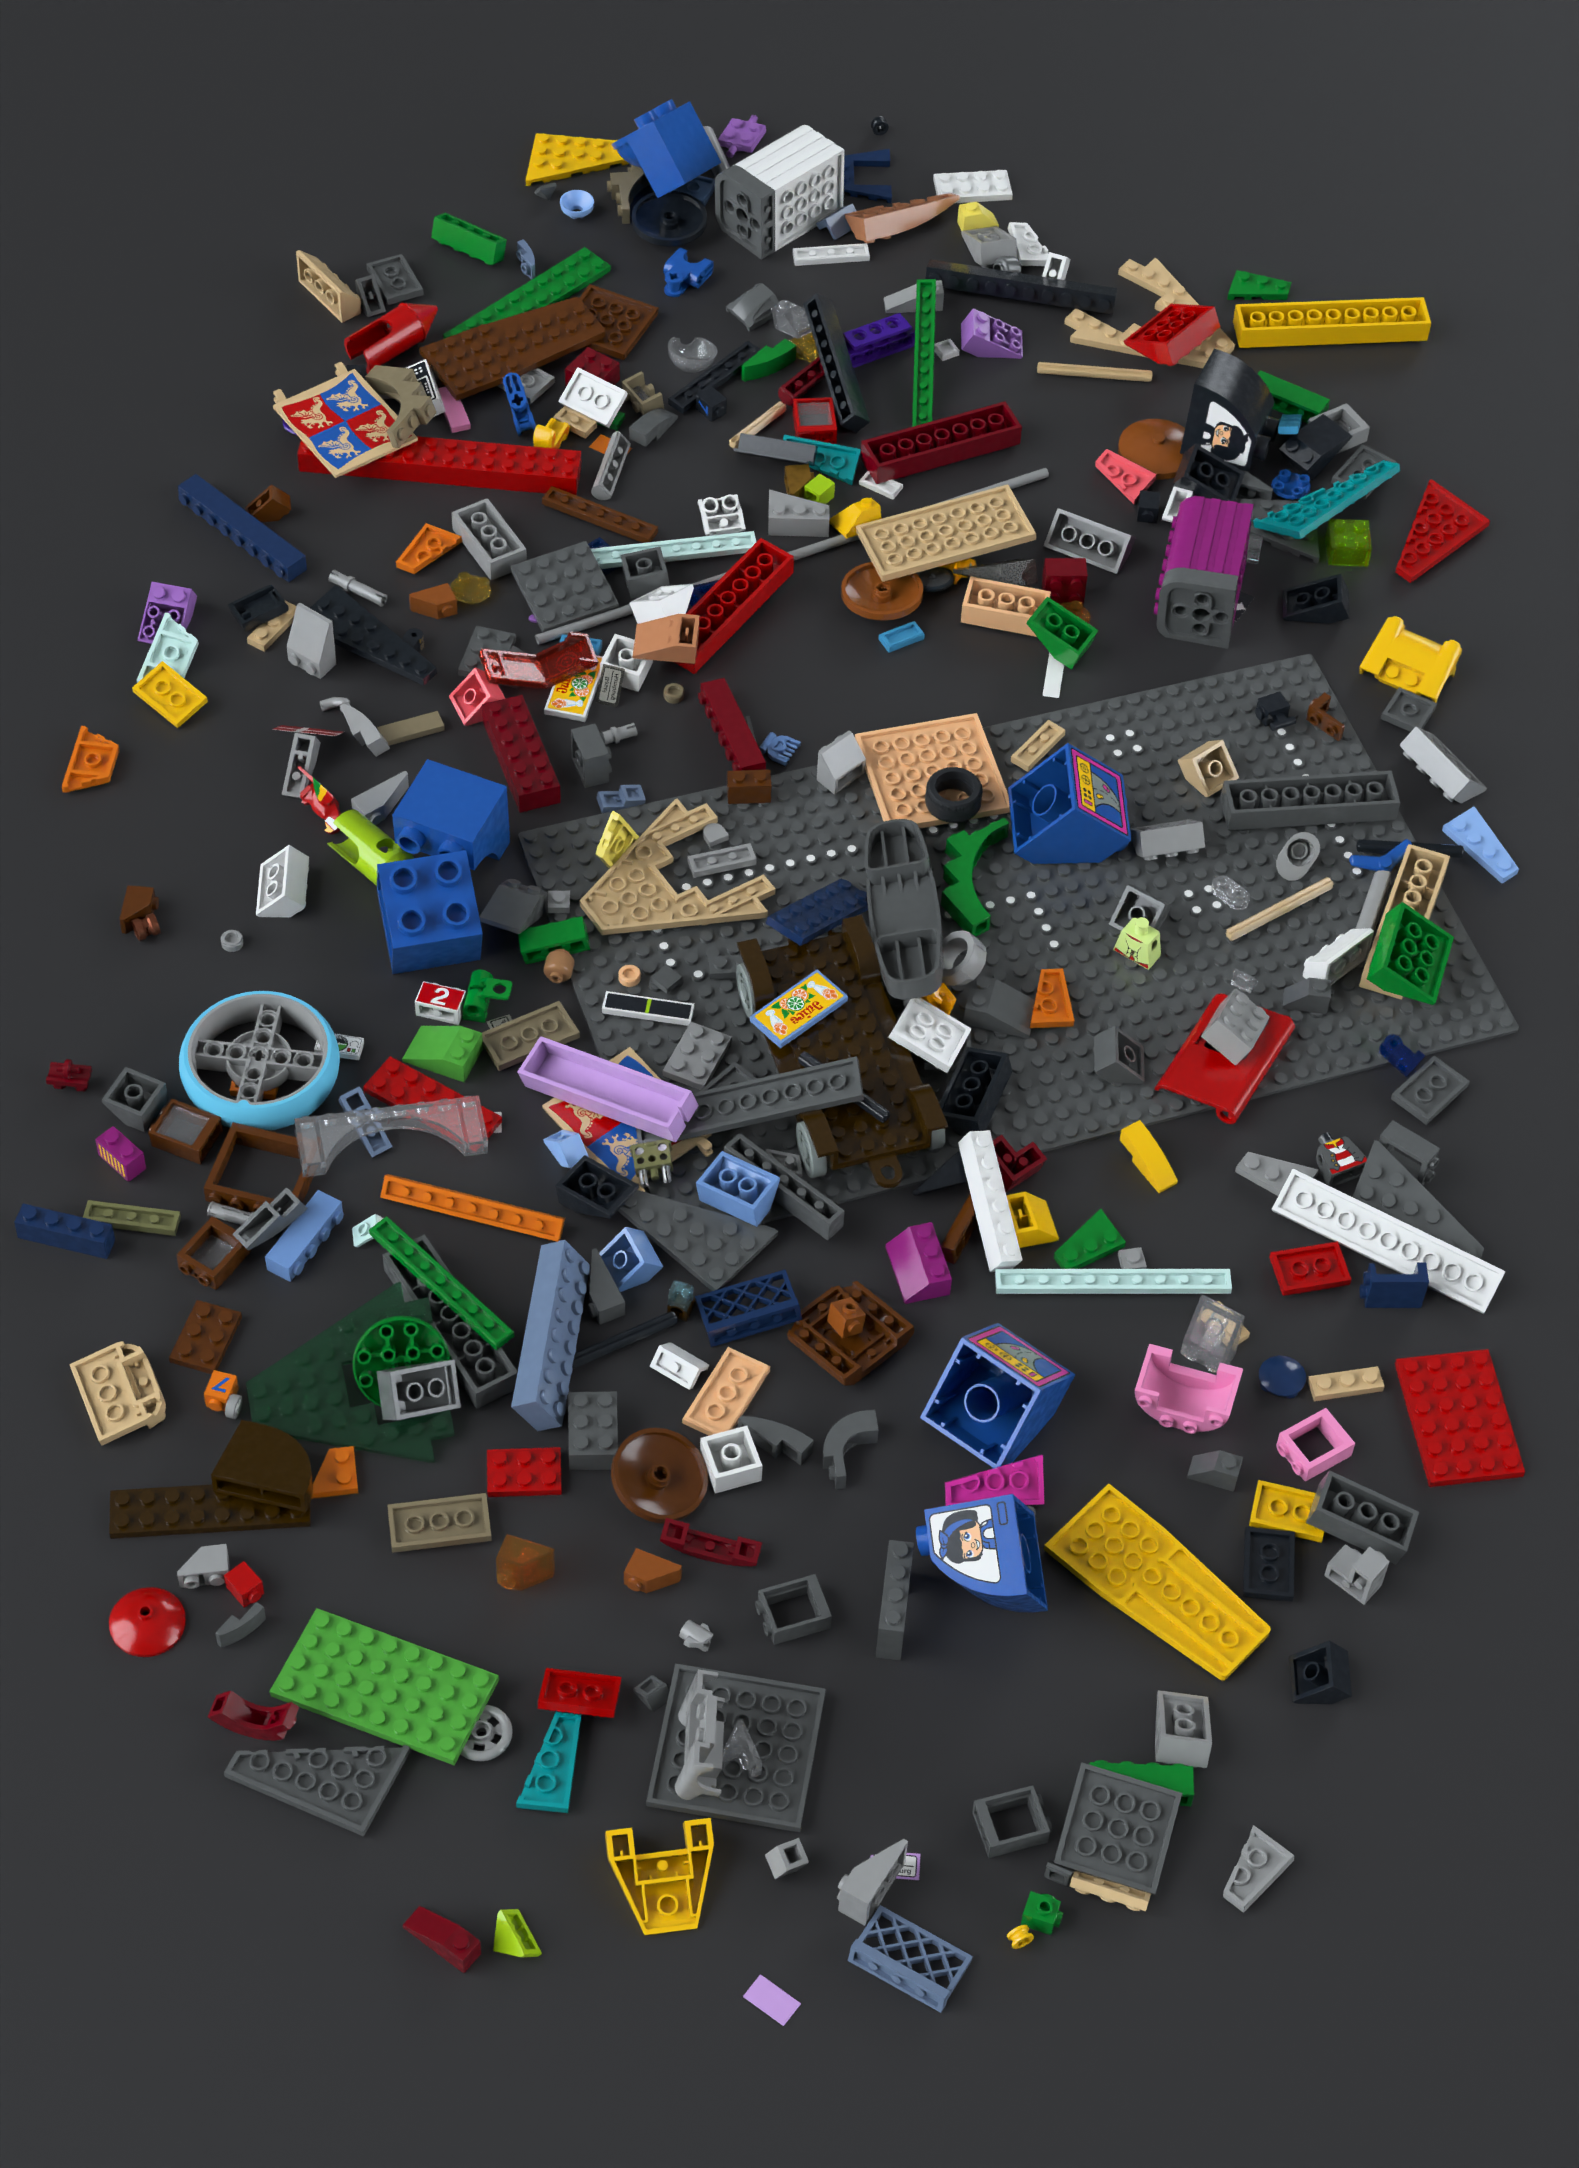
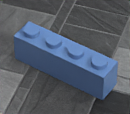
(304, 1236)

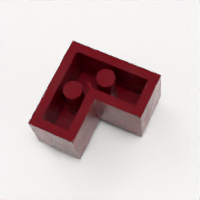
(1018, 1165)

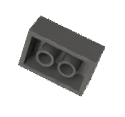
(592, 1430)

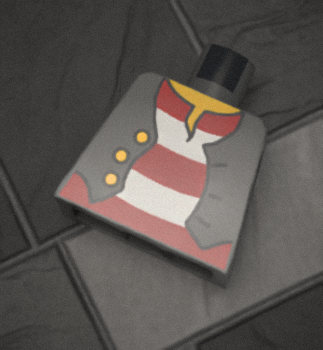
(1339, 1159)

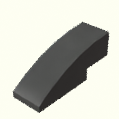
(651, 426)
(270, 1219)
(778, 1438)

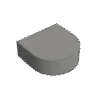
(714, 834)

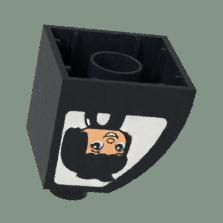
(1230, 412)

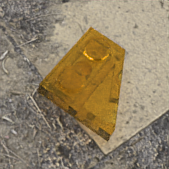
(806, 347)

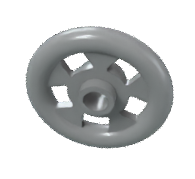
(491, 1750)

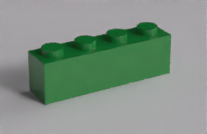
(468, 238)
(1294, 399)
(1173, 1777)

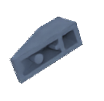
(375, 1142)

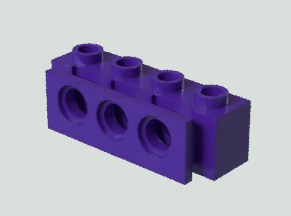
(879, 342)

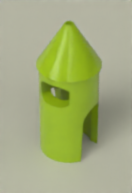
(364, 843)

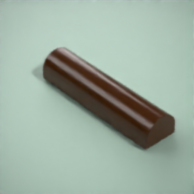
(959, 1232)

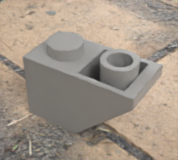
(205, 1567)

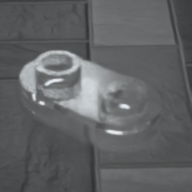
(1229, 892)

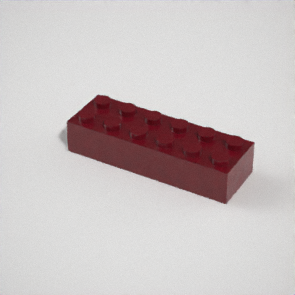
(521, 753)

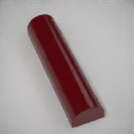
(802, 382)

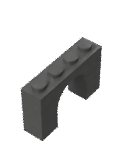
(894, 1600)

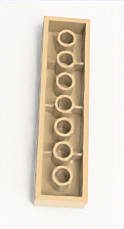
(1416, 886)

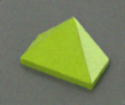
(514, 1936)

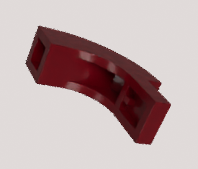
(251, 1719)

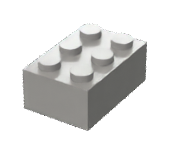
(1235, 1026)

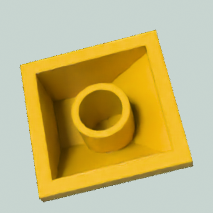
(856, 514)

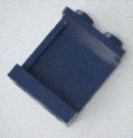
(1394, 1289)

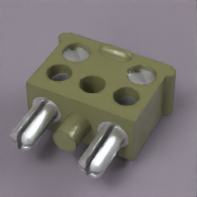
(652, 1159)

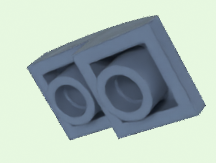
(527, 258)

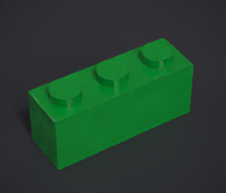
(543, 939)

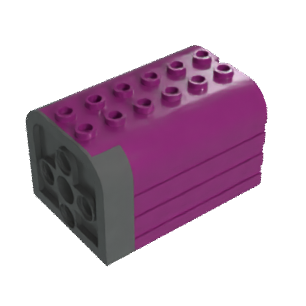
(1203, 571)

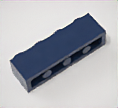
(64, 1231)

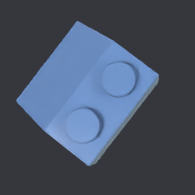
(630, 1259)

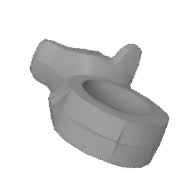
(969, 967)

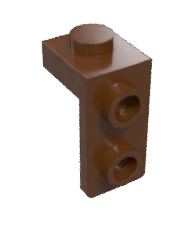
(1318, 717)

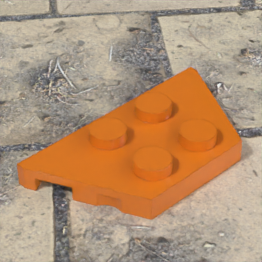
(90, 761)

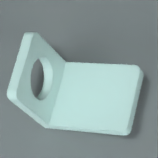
(361, 1230)

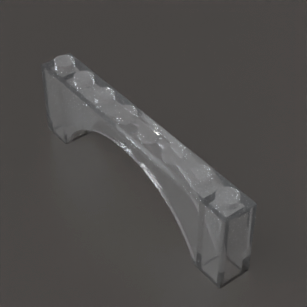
(454, 1120)

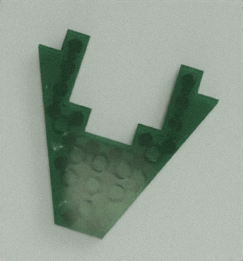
(309, 1393)

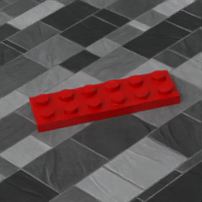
(400, 1084)

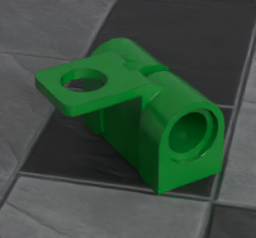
(479, 995)

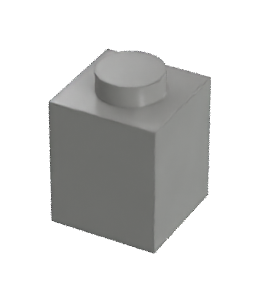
(786, 1858)

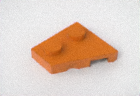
(336, 1474)

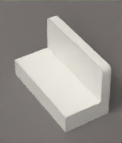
(678, 1364)

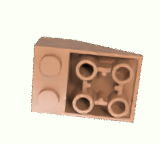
(668, 639)

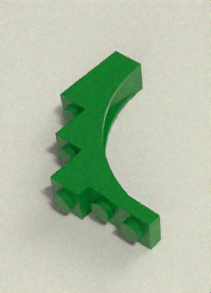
(960, 897)

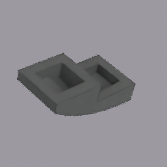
(236, 1629)

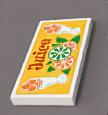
(575, 695)

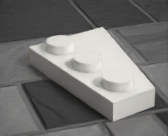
(1029, 249)

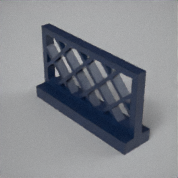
(753, 1320)

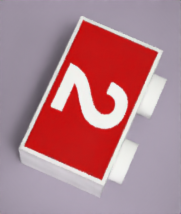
(440, 1003)

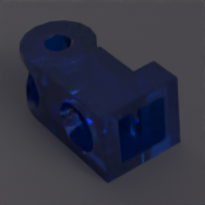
(1400, 1055)

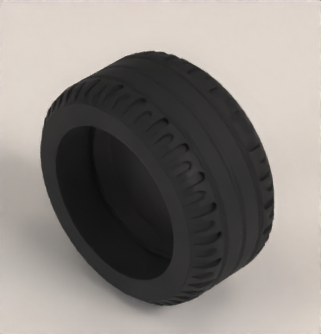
(950, 810)

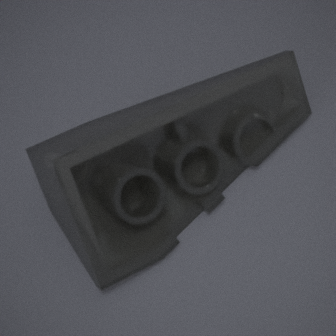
(1014, 571)

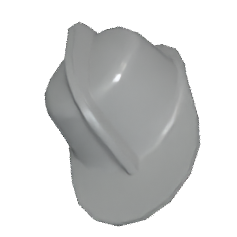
(1297, 856)

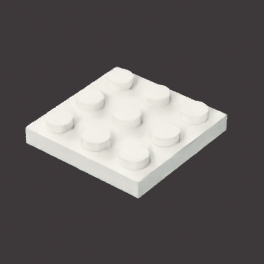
(930, 1033)

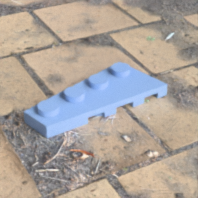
(1481, 844)

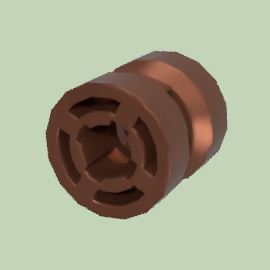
(146, 927)

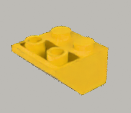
(1031, 1219)

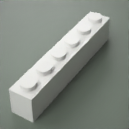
(990, 1200)

